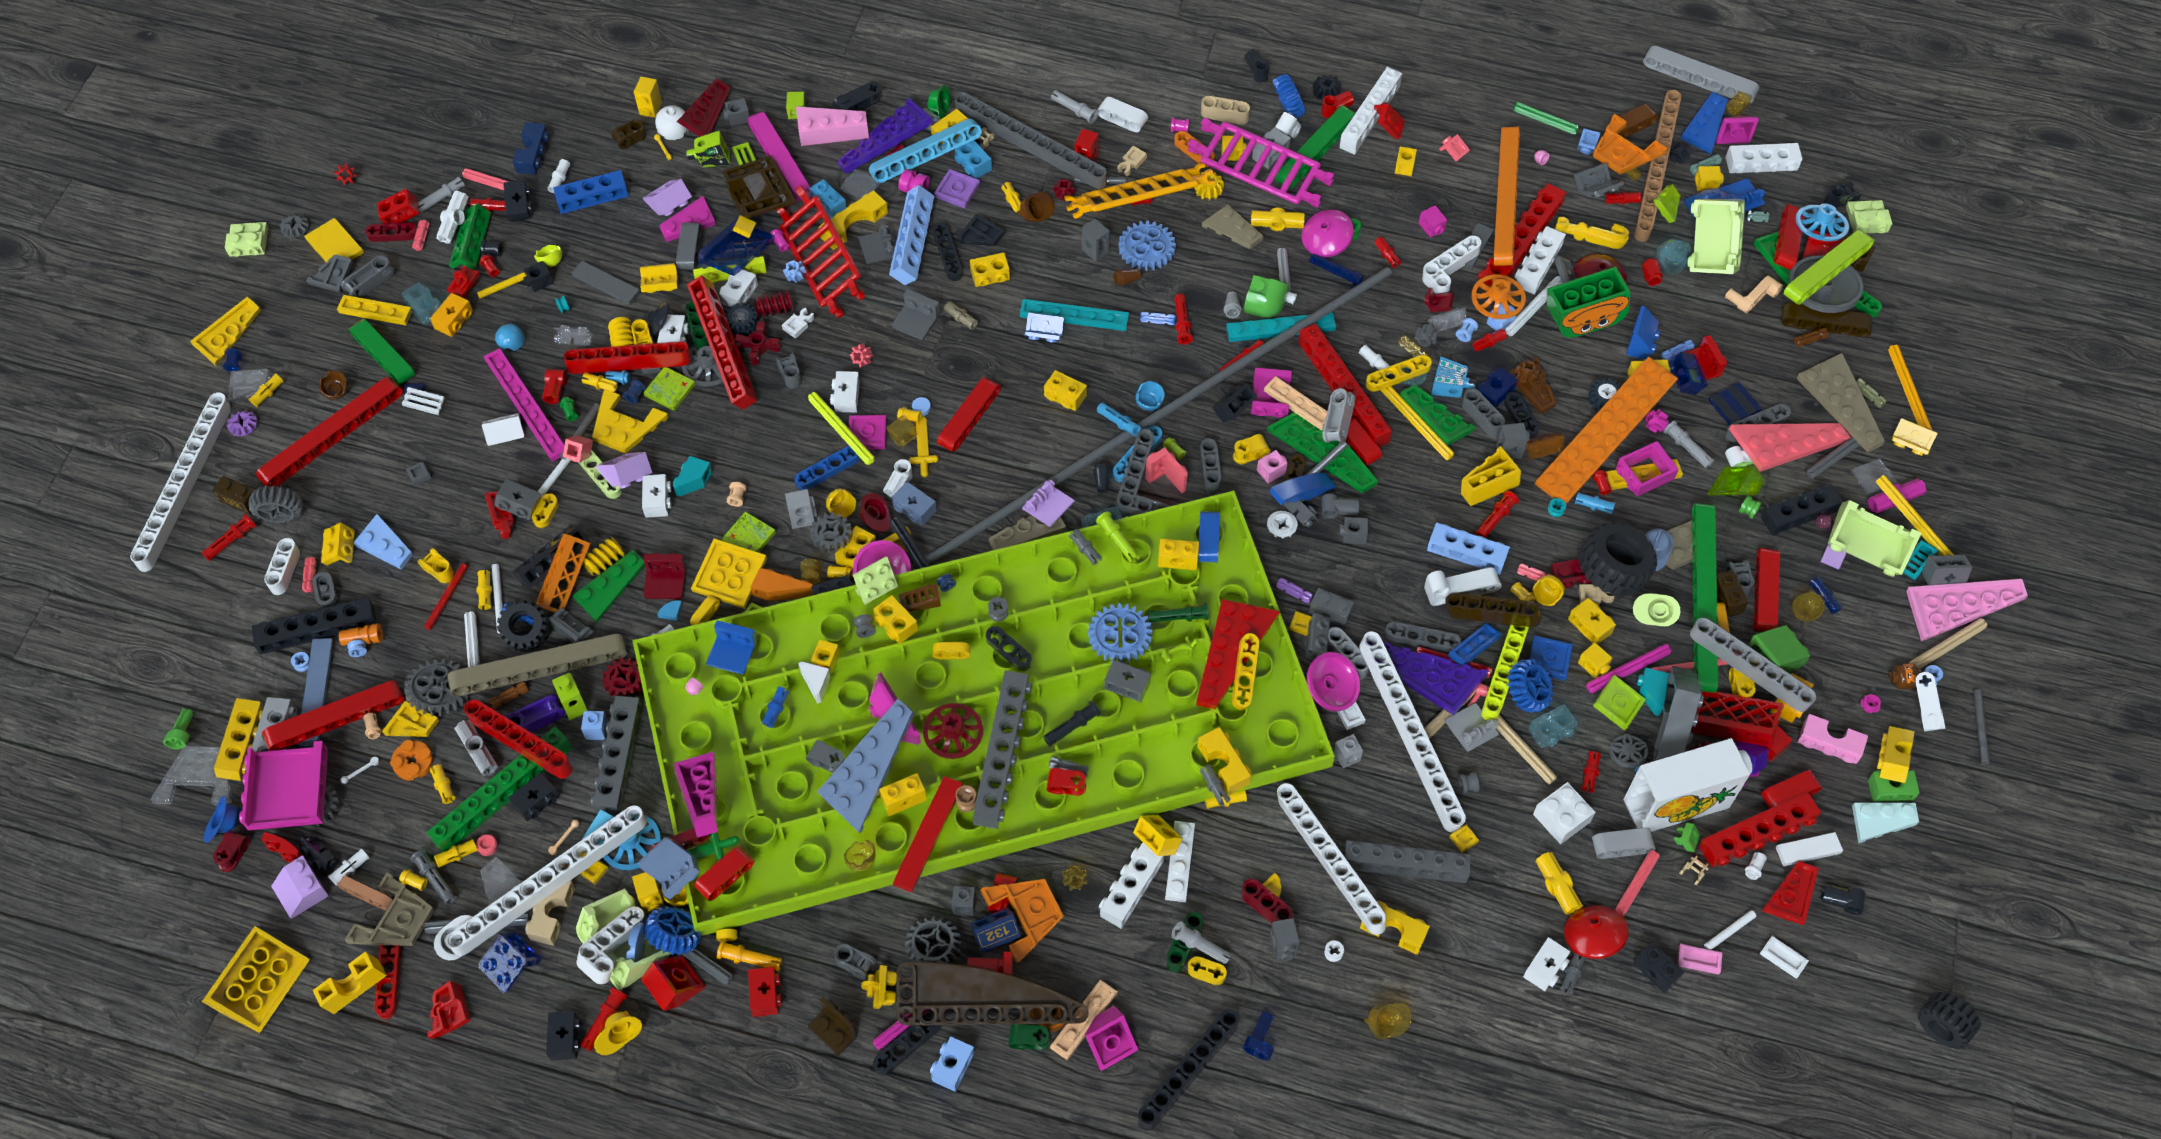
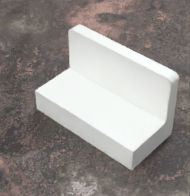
(503, 429)

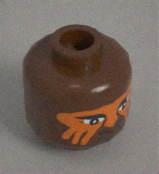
(1905, 676)

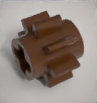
(1526, 372)

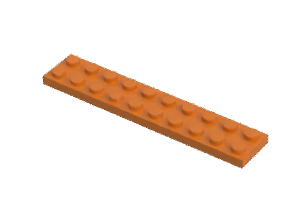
(1606, 431)

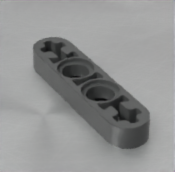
(1756, 418)
(1422, 633)

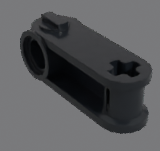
(858, 98)

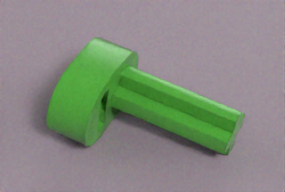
(177, 737)

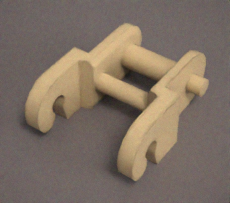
(986, 140)
(1700, 873)

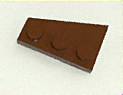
(1538, 392)

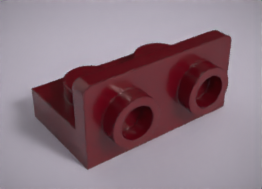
(1569, 573)

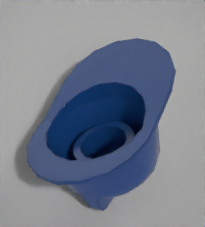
(224, 819)

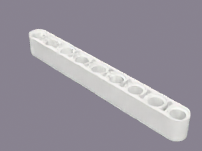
(1335, 865)

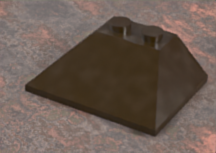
(757, 187)

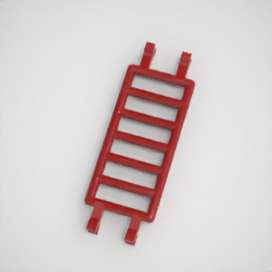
(816, 289)

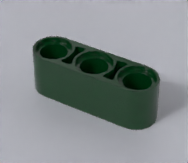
(697, 331)
(1180, 950)

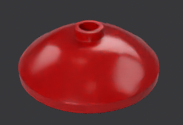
(1597, 939)

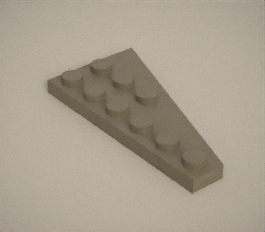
(1840, 395)

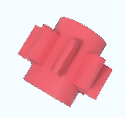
(861, 355)

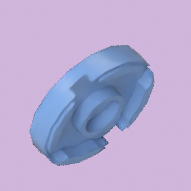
(637, 942)

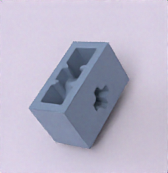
(914, 504)

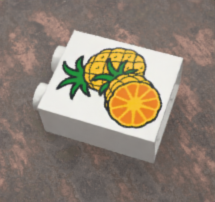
(1687, 785)

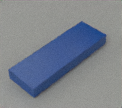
(1474, 644)

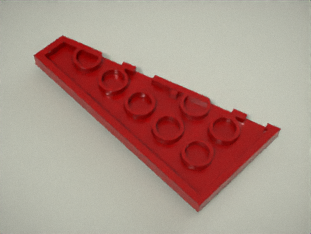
(1231, 625)

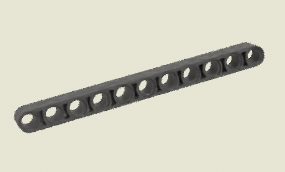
(1032, 141)

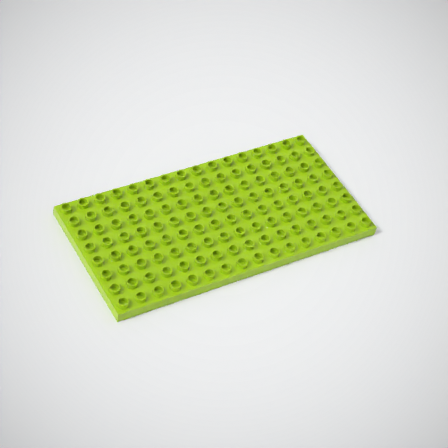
(1136, 752)

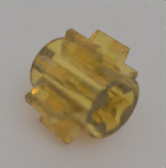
(1072, 872)

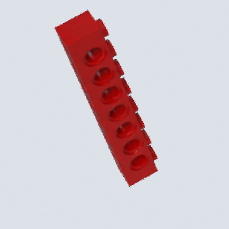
(1526, 231)
(722, 342)
(1338, 376)

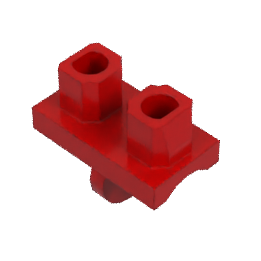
(463, 281)

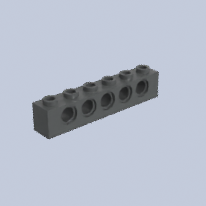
(612, 802)
(1408, 861)

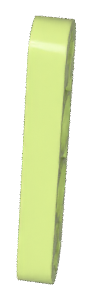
(594, 473)

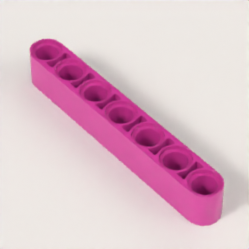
(774, 147)

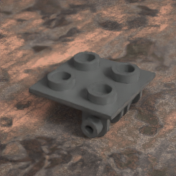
(878, 245)

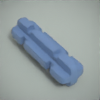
(1668, 355)

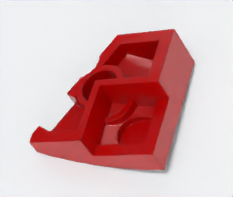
(448, 1009)

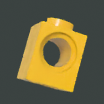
(1237, 151)
(1405, 161)
(1708, 177)
(826, 649)
(1595, 660)

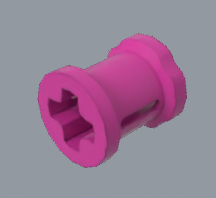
(1179, 125)

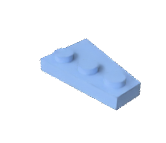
(383, 543)

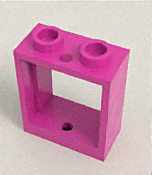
(1660, 459)

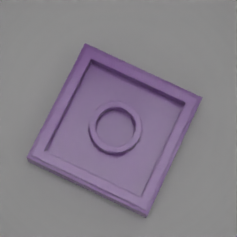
(957, 188)

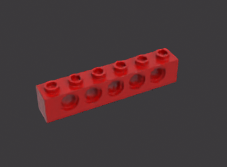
(1801, 805)

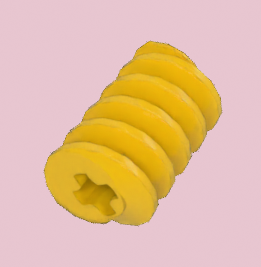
(620, 332)
(602, 556)

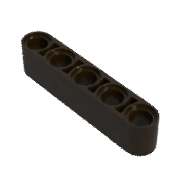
(1841, 323)
(1493, 609)

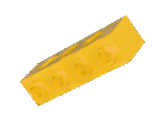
(242, 711)

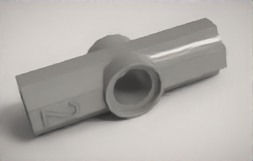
(480, 756)

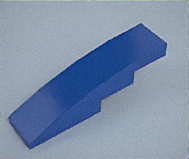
(1302, 487)

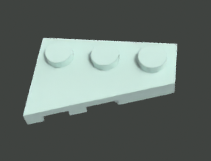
(1881, 818)

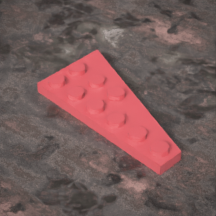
(1781, 443)

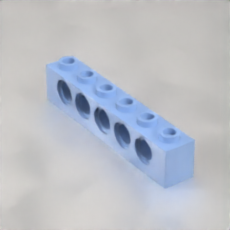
(911, 235)

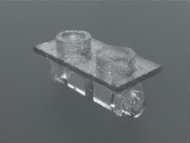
(1448, 320)
(580, 335)

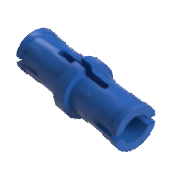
(775, 707)

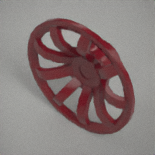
(953, 728)

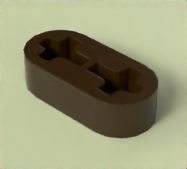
(1296, 471)

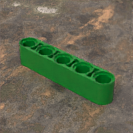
(381, 352)

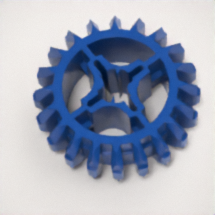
(1289, 96)
(1530, 685)
(672, 930)

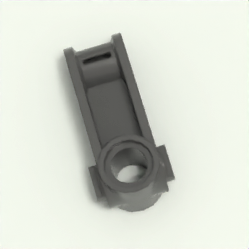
(368, 277)

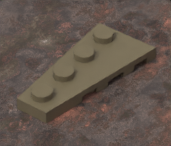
(1025, 531)

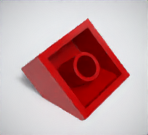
(672, 982)

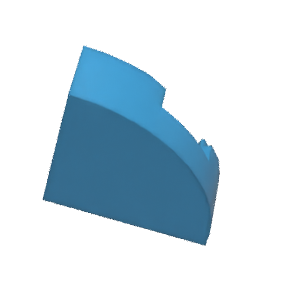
(670, 610)

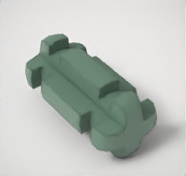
(1758, 216)

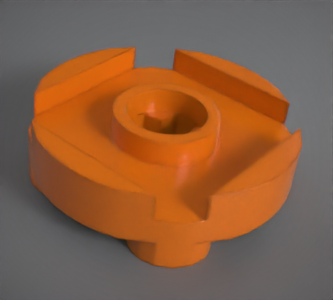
(413, 770)

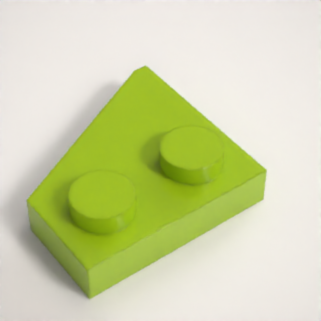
(1668, 203)

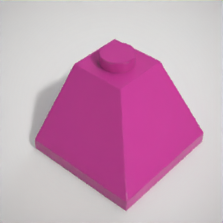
(1737, 129)
(1110, 1038)

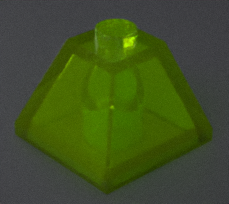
(1737, 482)

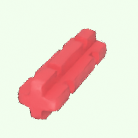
(420, 235)
(1531, 573)
(308, 574)

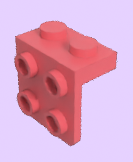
(1165, 463)

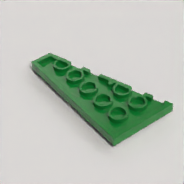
(1309, 441)

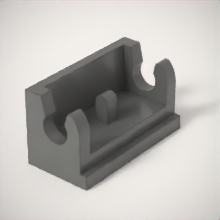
(570, 627)

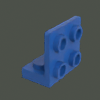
(732, 647)

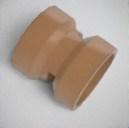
(967, 794)

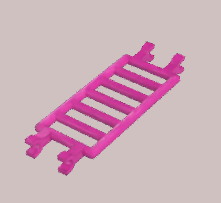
(1208, 126)

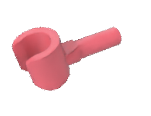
(1482, 690)

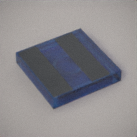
(1734, 404)

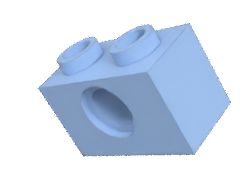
(951, 1076)

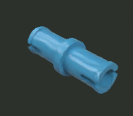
(1595, 503)

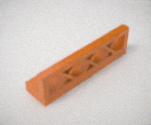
(557, 568)

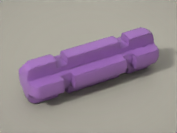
(1294, 590)

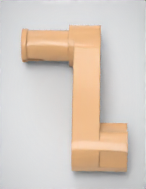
(1747, 303)

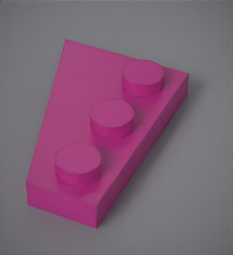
(694, 213)

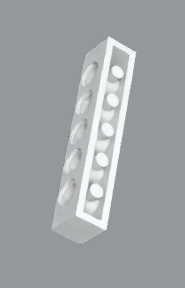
(1366, 115)

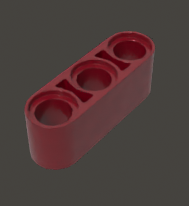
(1261, 895)

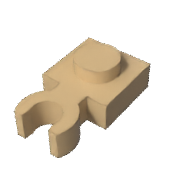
(1132, 159)
(1595, 594)

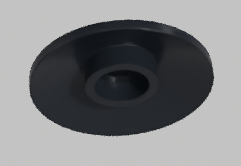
(657, 318)

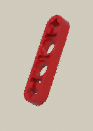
(392, 977)

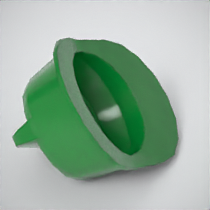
(939, 101)

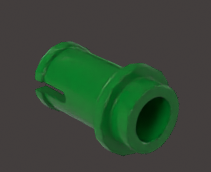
(567, 405)

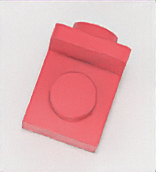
(1455, 147)

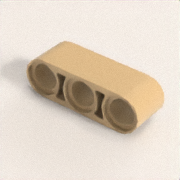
(1225, 110)

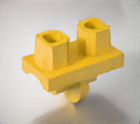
(882, 978)

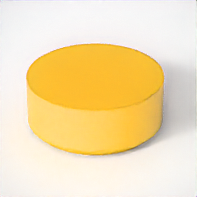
(726, 934)

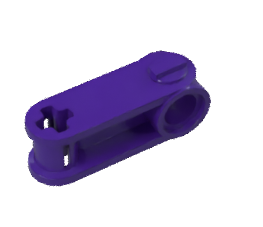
(538, 713)

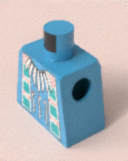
(1451, 379)

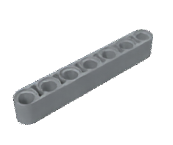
(1699, 73)
(1761, 667)

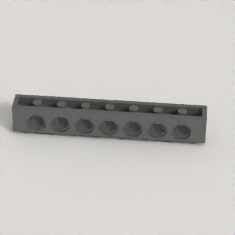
(983, 814)

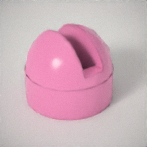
(1541, 157)
(694, 686)

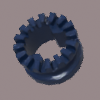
(946, 582)

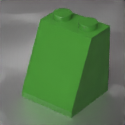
(1780, 648)

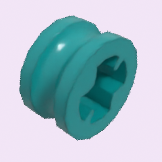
(562, 304)
(1560, 503)

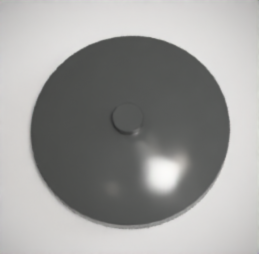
(1835, 296)

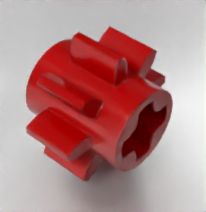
(349, 171)

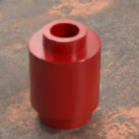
(1652, 272)

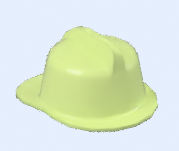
(1656, 609)

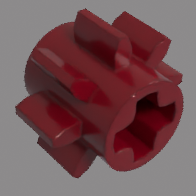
(1063, 189)

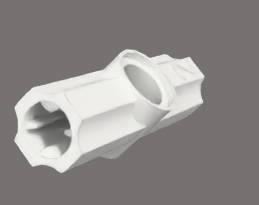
(452, 217)

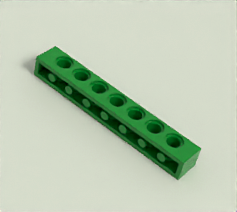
(491, 797)

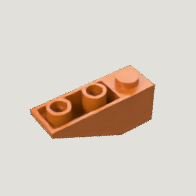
(776, 587)

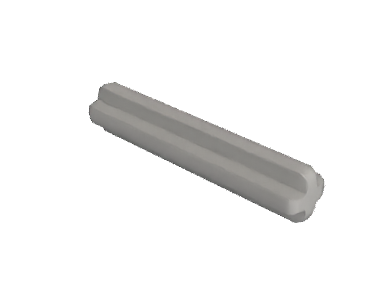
(1283, 266)

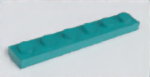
(1078, 314)
(1272, 327)

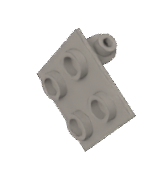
(1471, 727)

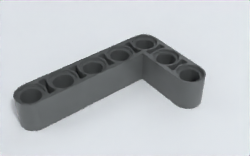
(1133, 479)

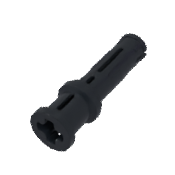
(1079, 718)

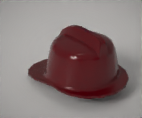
(875, 512)

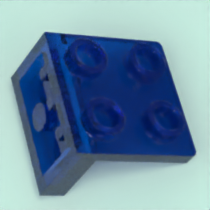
(507, 960)

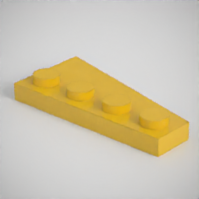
(226, 331)

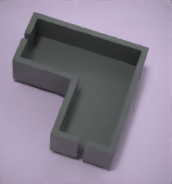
(1679, 713)

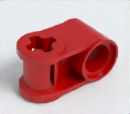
(1064, 782)

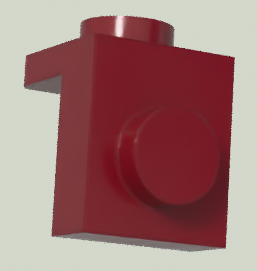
(1438, 302)

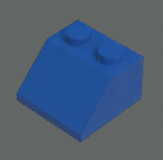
(1643, 335)

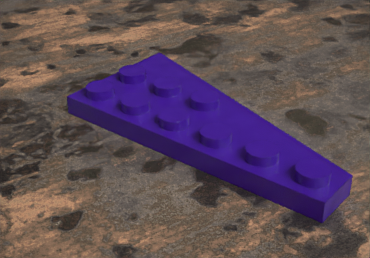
(887, 134)
(1435, 677)

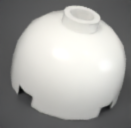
(667, 125)

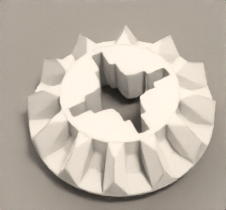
(1279, 518)

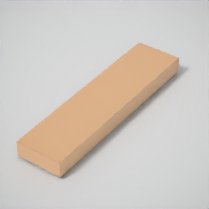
(1297, 402)
(1073, 1034)

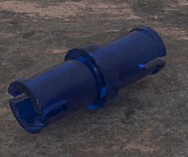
(1826, 594)

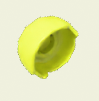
(550, 255)

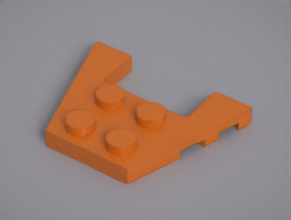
(1621, 153)
(1034, 908)

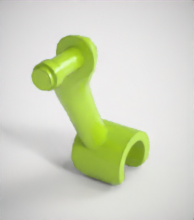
(1166, 657)

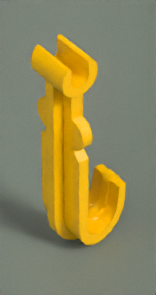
(1613, 239)

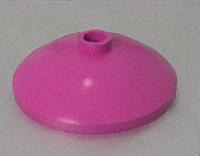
(1328, 240)
(879, 549)
(1341, 681)

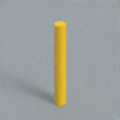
(499, 286)

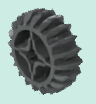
(275, 504)
(917, 937)

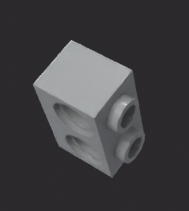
(800, 508)

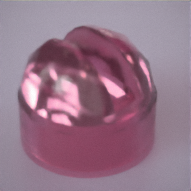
(1824, 521)

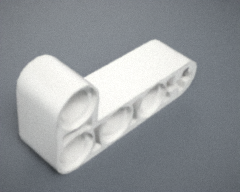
(1438, 270)
(1472, 583)
(599, 953)

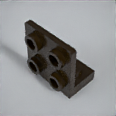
(833, 1027)

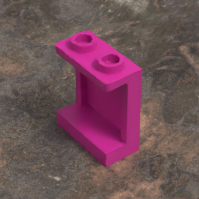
(1264, 403)

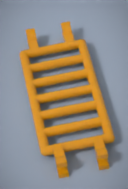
(1085, 203)

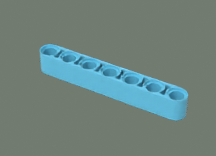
(933, 150)

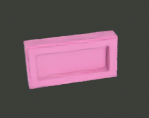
(1699, 959)

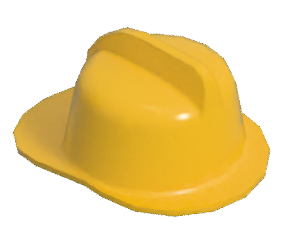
(618, 1031)

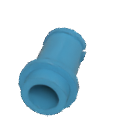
(620, 377)

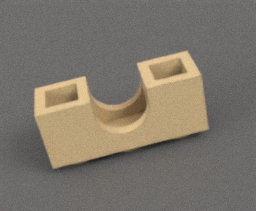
(541, 926)

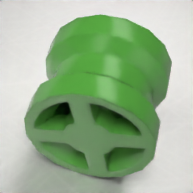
(1750, 507)

